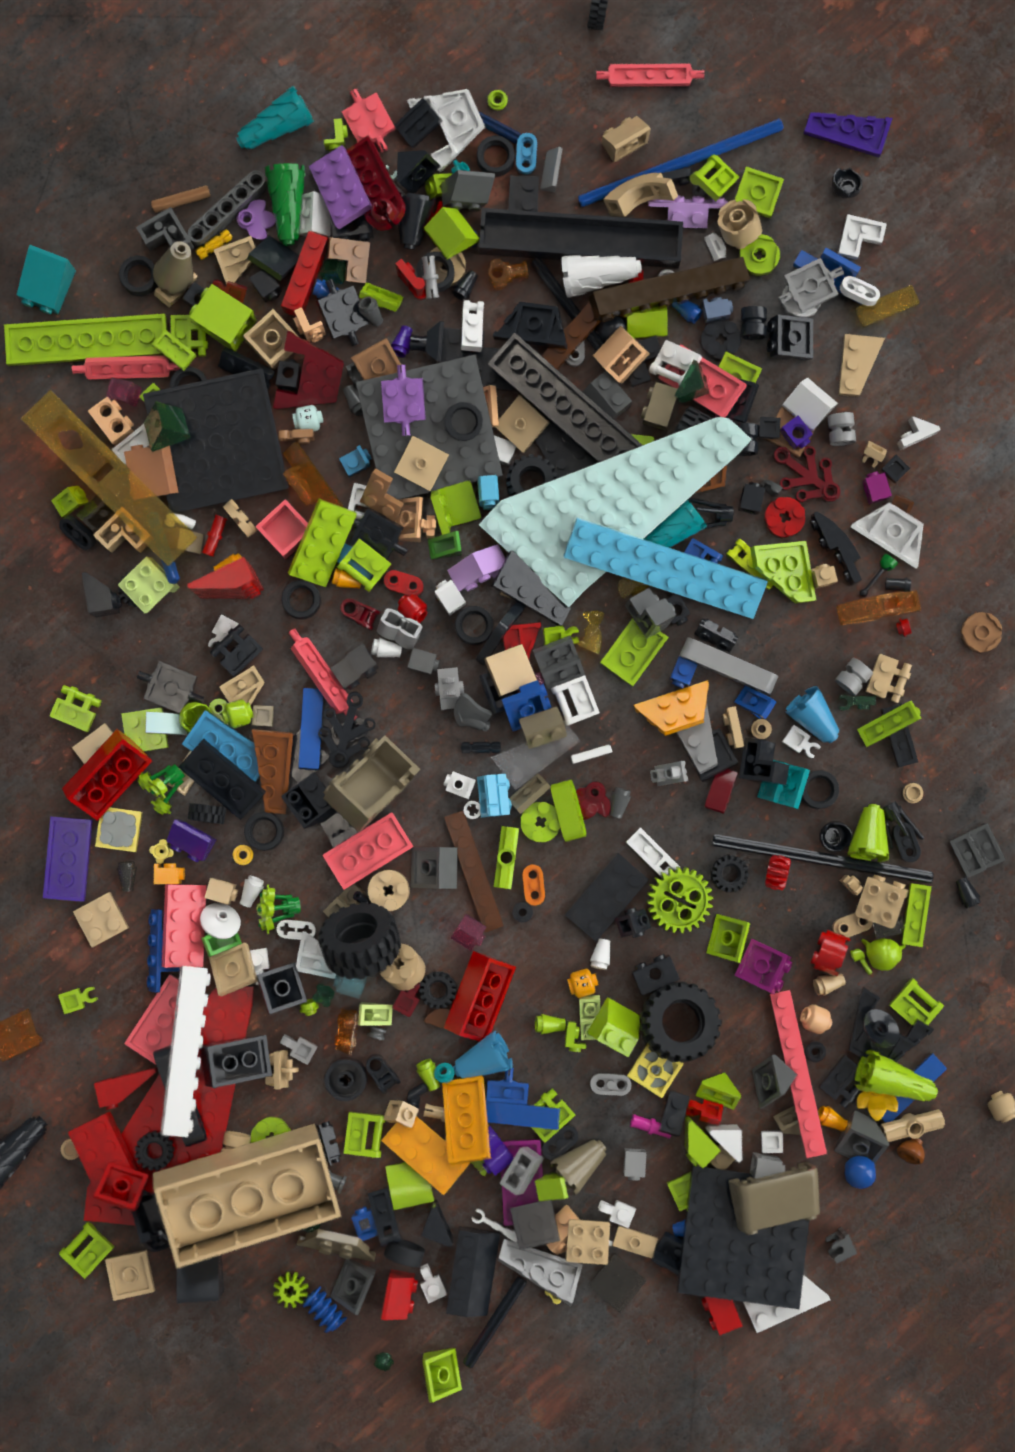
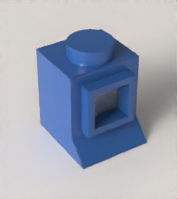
(364, 1223)

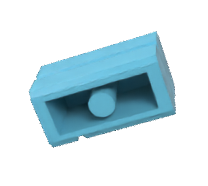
(494, 795)

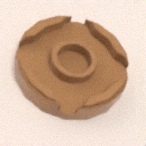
(981, 632)

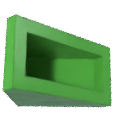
(445, 546)
(214, 945)

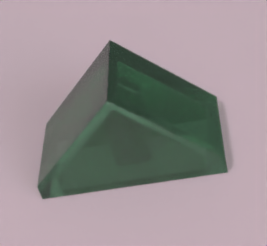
(693, 384)

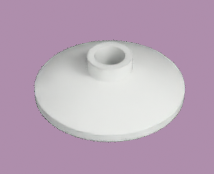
(220, 927)

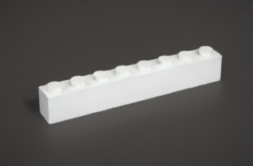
(184, 1051)

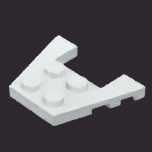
(460, 122)

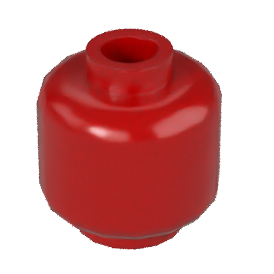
(412, 607)

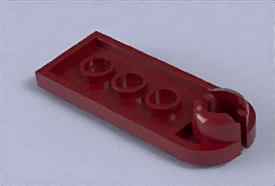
(377, 185)

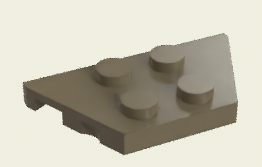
(341, 1244)

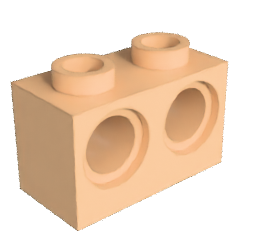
(109, 423)

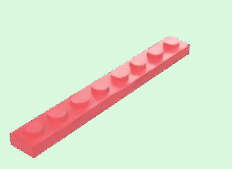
(801, 1086)

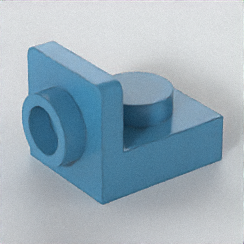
(356, 461)

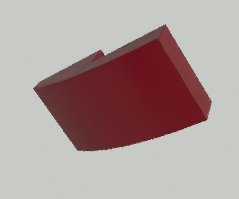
(721, 791)

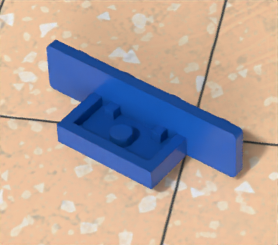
(831, 261)
(154, 960)

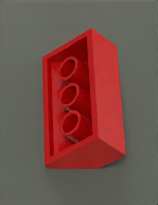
(106, 775)
(479, 997)

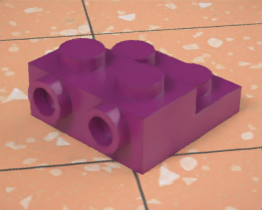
(764, 966)

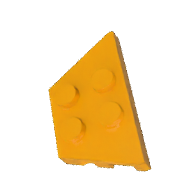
(676, 709)

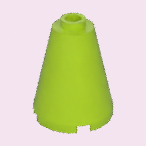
(870, 836)

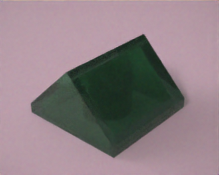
(165, 426)

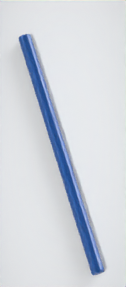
(689, 159)

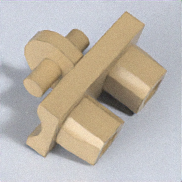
(282, 1070)

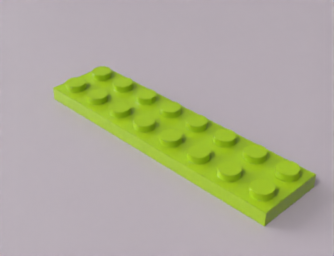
(82, 339)

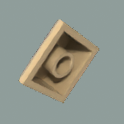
(626, 138)

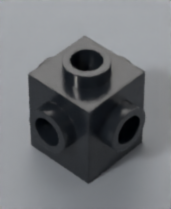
(633, 923)

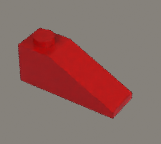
(118, 1088)

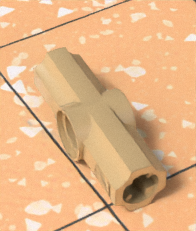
(922, 1123)

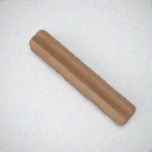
(180, 198)

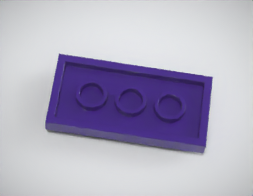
(67, 859)

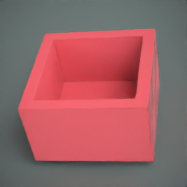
(283, 528)

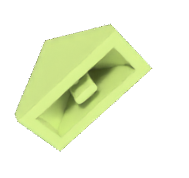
(375, 1014)

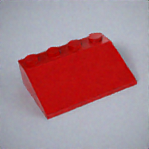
(231, 581)

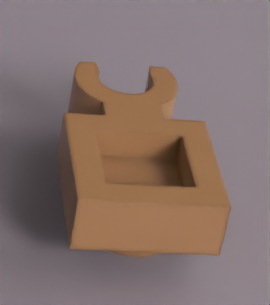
(303, 436)

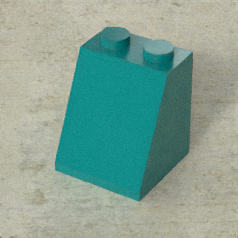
(45, 280)

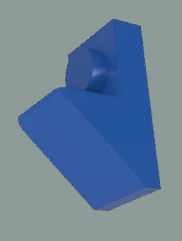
(755, 702)

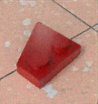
(522, 634)

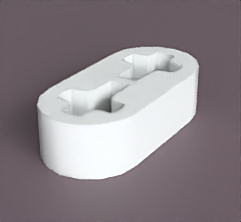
(295, 924)

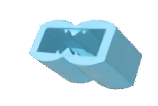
(488, 491)

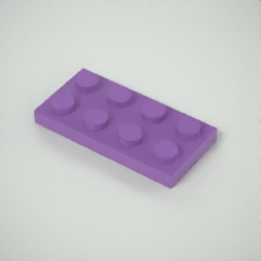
(340, 187)

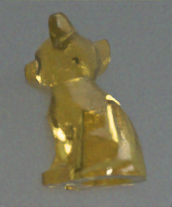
(593, 636)

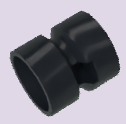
(753, 320)
(752, 431)

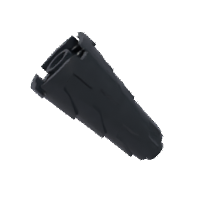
(18, 1145)

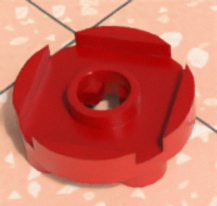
(795, 513)

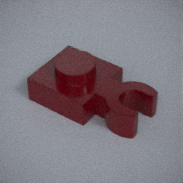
(235, 290)

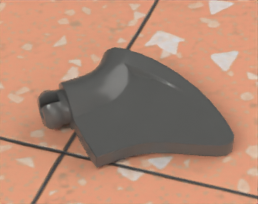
(471, 714)

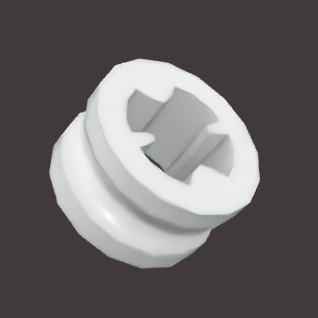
(467, 812)

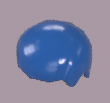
(860, 1172)

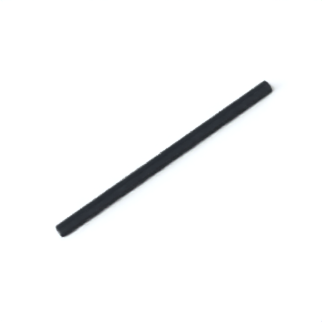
(823, 858)

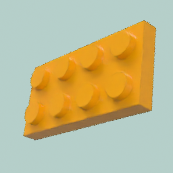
(466, 1120)
(424, 1153)

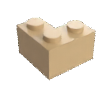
(115, 532)

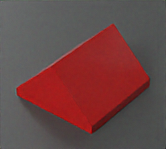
(121, 1186)

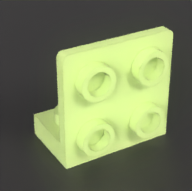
(147, 584)

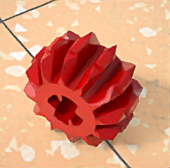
(777, 872)

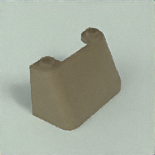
(776, 1198)

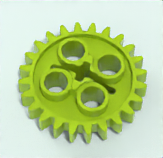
(671, 915)

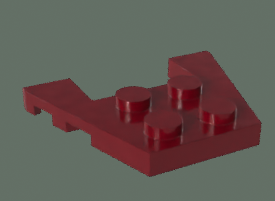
(318, 378)

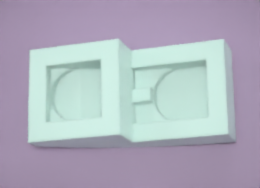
(164, 723)

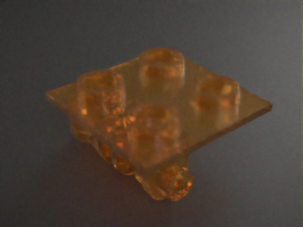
(17, 1035)
(345, 1038)

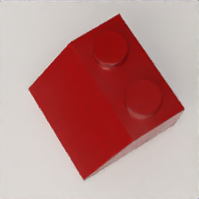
(398, 1295)

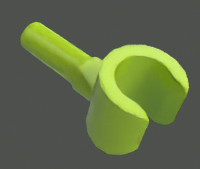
(858, 955)

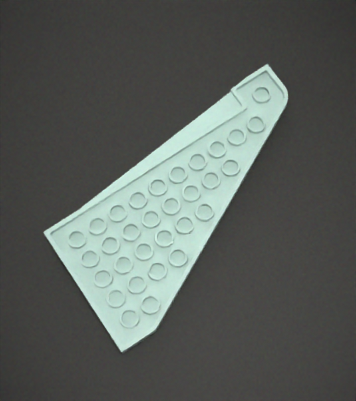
(620, 493)

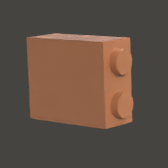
(153, 468)

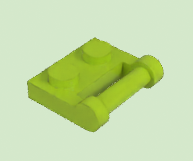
(719, 182)
(367, 559)
(910, 1009)
(357, 1134)
(91, 1255)

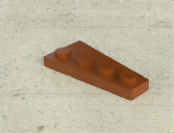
(273, 759)

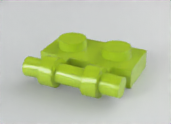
(182, 330)
(72, 714)
(566, 1114)

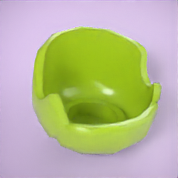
(190, 714)

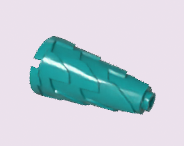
(282, 116)
(677, 526)

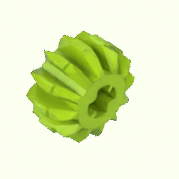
(285, 1284)

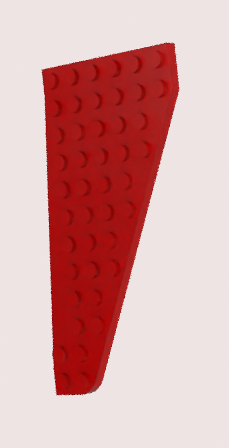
(225, 1019)

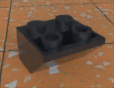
(307, 801)

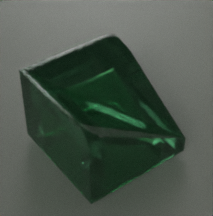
(334, 269)

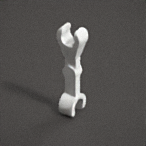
(510, 1233)

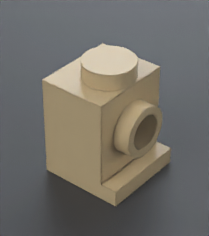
(824, 576)

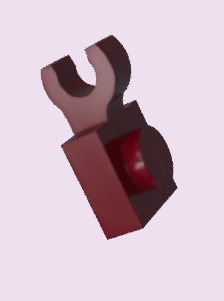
(407, 1001)

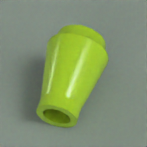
(549, 1024)
(426, 1072)

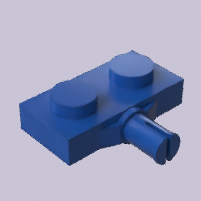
(507, 1090)

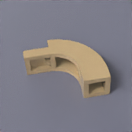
(637, 191)

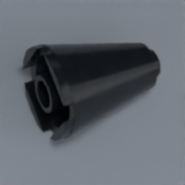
(416, 216)

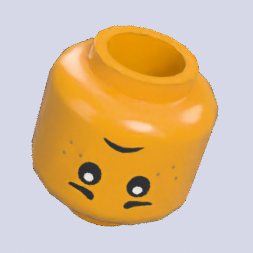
(582, 983)

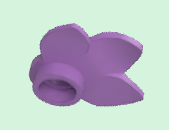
(259, 220)

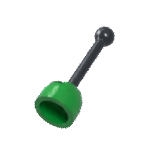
(887, 563)

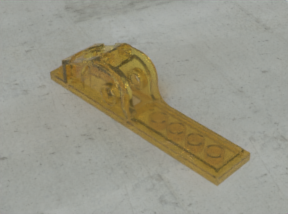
(119, 488)

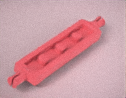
(649, 75)
(125, 367)
(320, 672)

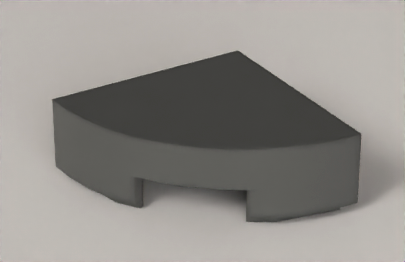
(771, 487)

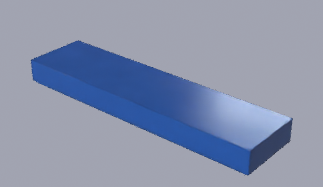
(310, 724)
(931, 1069)
(523, 1115)

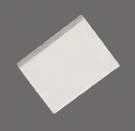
(809, 403)
(728, 1137)

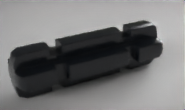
(481, 747)

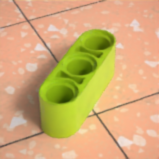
(568, 810)

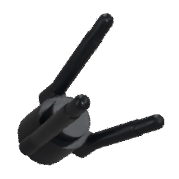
(722, 512)
(894, 812)

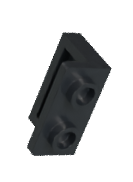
(668, 1252)

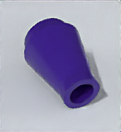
(402, 341)

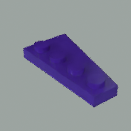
(853, 132)

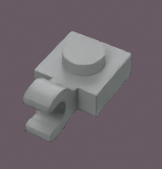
(301, 1049)

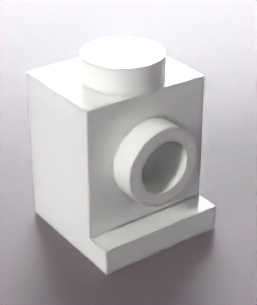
(465, 790)

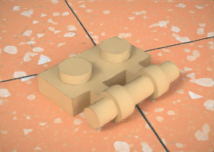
(882, 676)

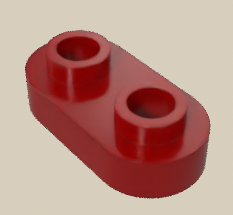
(403, 583)

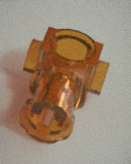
(509, 272)

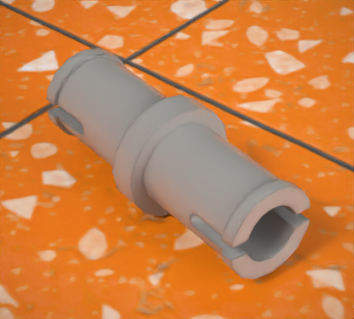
(430, 277)

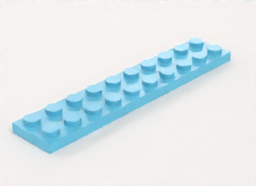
(665, 568)

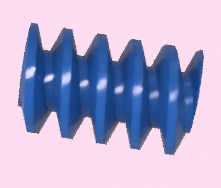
(323, 1310)

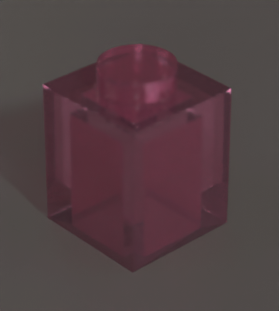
(469, 933)

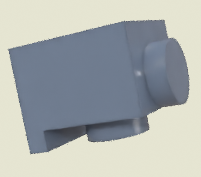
(716, 309)

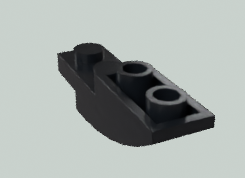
(835, 539)

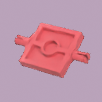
(369, 118)

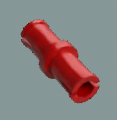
(214, 535)

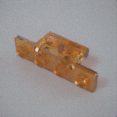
(306, 478)

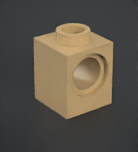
(221, 891)

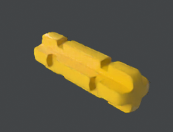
(213, 243)

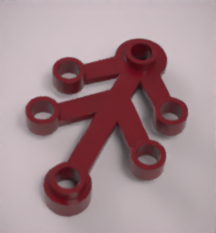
(808, 476)

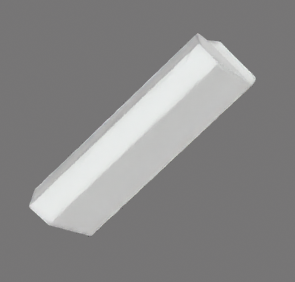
(716, 246)

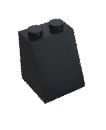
(200, 1281)

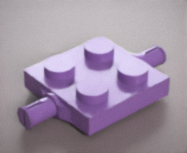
(403, 400)

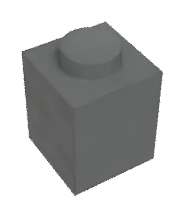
(423, 662)

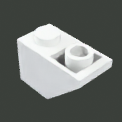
(449, 596)

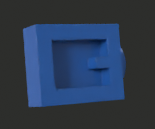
(683, 672)

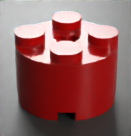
(830, 953)

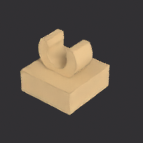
(874, 451)

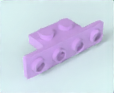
(690, 211)

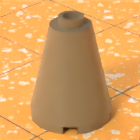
(175, 269)
(579, 1164)

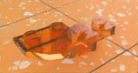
(878, 606)

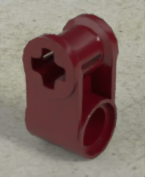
(361, 613)

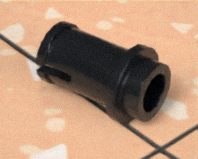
(898, 584)

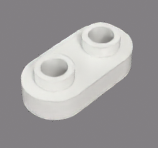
(859, 291)

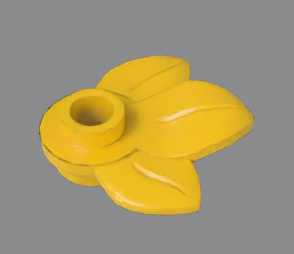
(877, 1104)

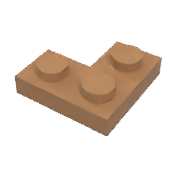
(356, 255)
(376, 496)

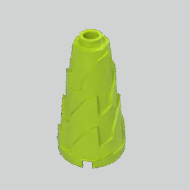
(886, 1076)

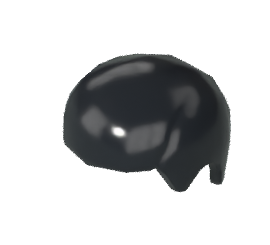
(846, 183)
(606, 329)
(835, 836)

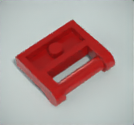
(414, 284)

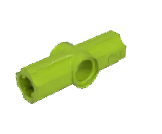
(504, 871)

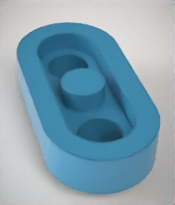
(526, 154)

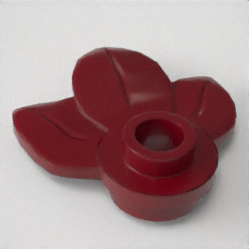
(592, 804)

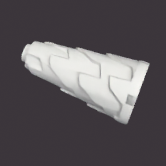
(594, 272)

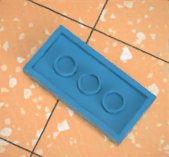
(227, 741)

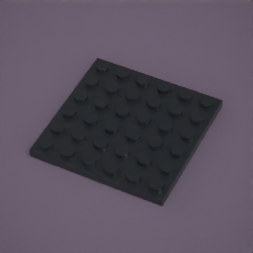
(231, 443)
(727, 1262)

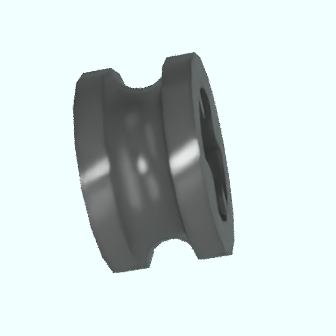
(376, 1032)

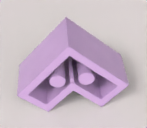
(477, 568)

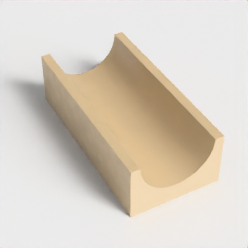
(245, 1195)

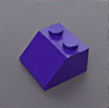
(191, 840)

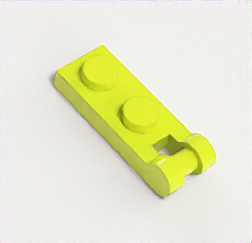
(745, 563)

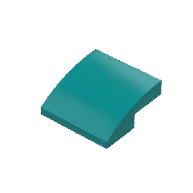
(788, 794)

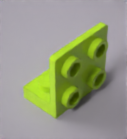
(455, 505)

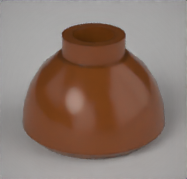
(912, 1151)

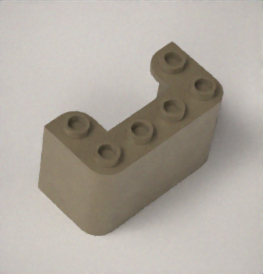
(370, 783)

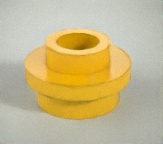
(236, 854)

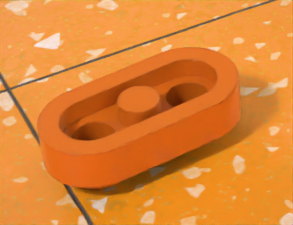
(535, 884)

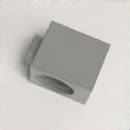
(634, 1163)

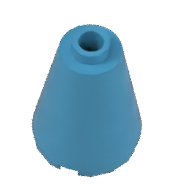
(814, 715)
(484, 1058)

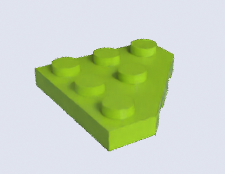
(786, 568)

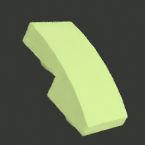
(589, 1009)

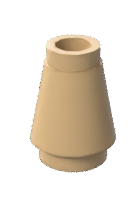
(826, 984)

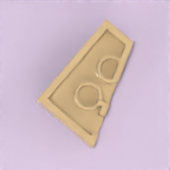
(857, 361)

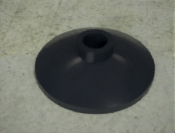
(881, 1028)

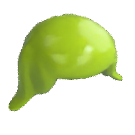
(883, 953)

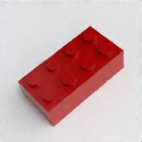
(98, 1144)

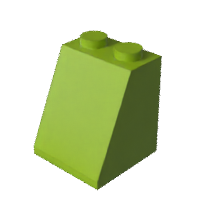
(222, 317)

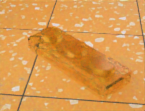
(888, 306)

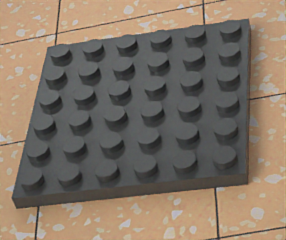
(443, 387)

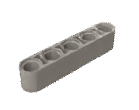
(729, 666)

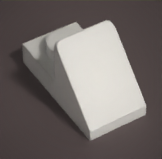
(921, 429)

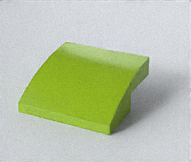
(407, 1186)

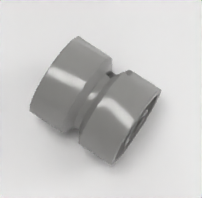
(839, 422)
(852, 678)

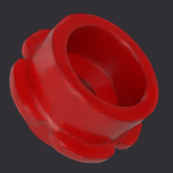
(904, 627)

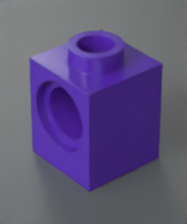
(796, 424)

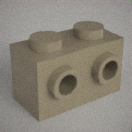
(660, 406)
(542, 727)

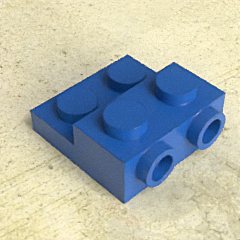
(526, 703)

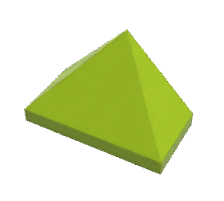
(719, 1090)

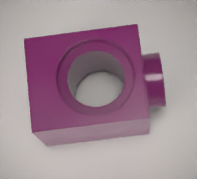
(876, 487)

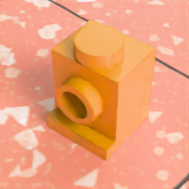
(168, 874)

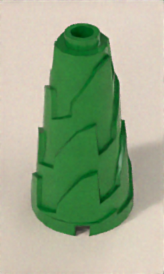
(286, 193)

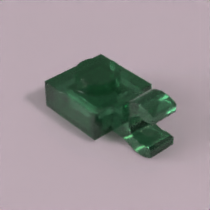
(862, 702)

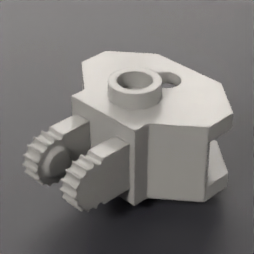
(448, 687)

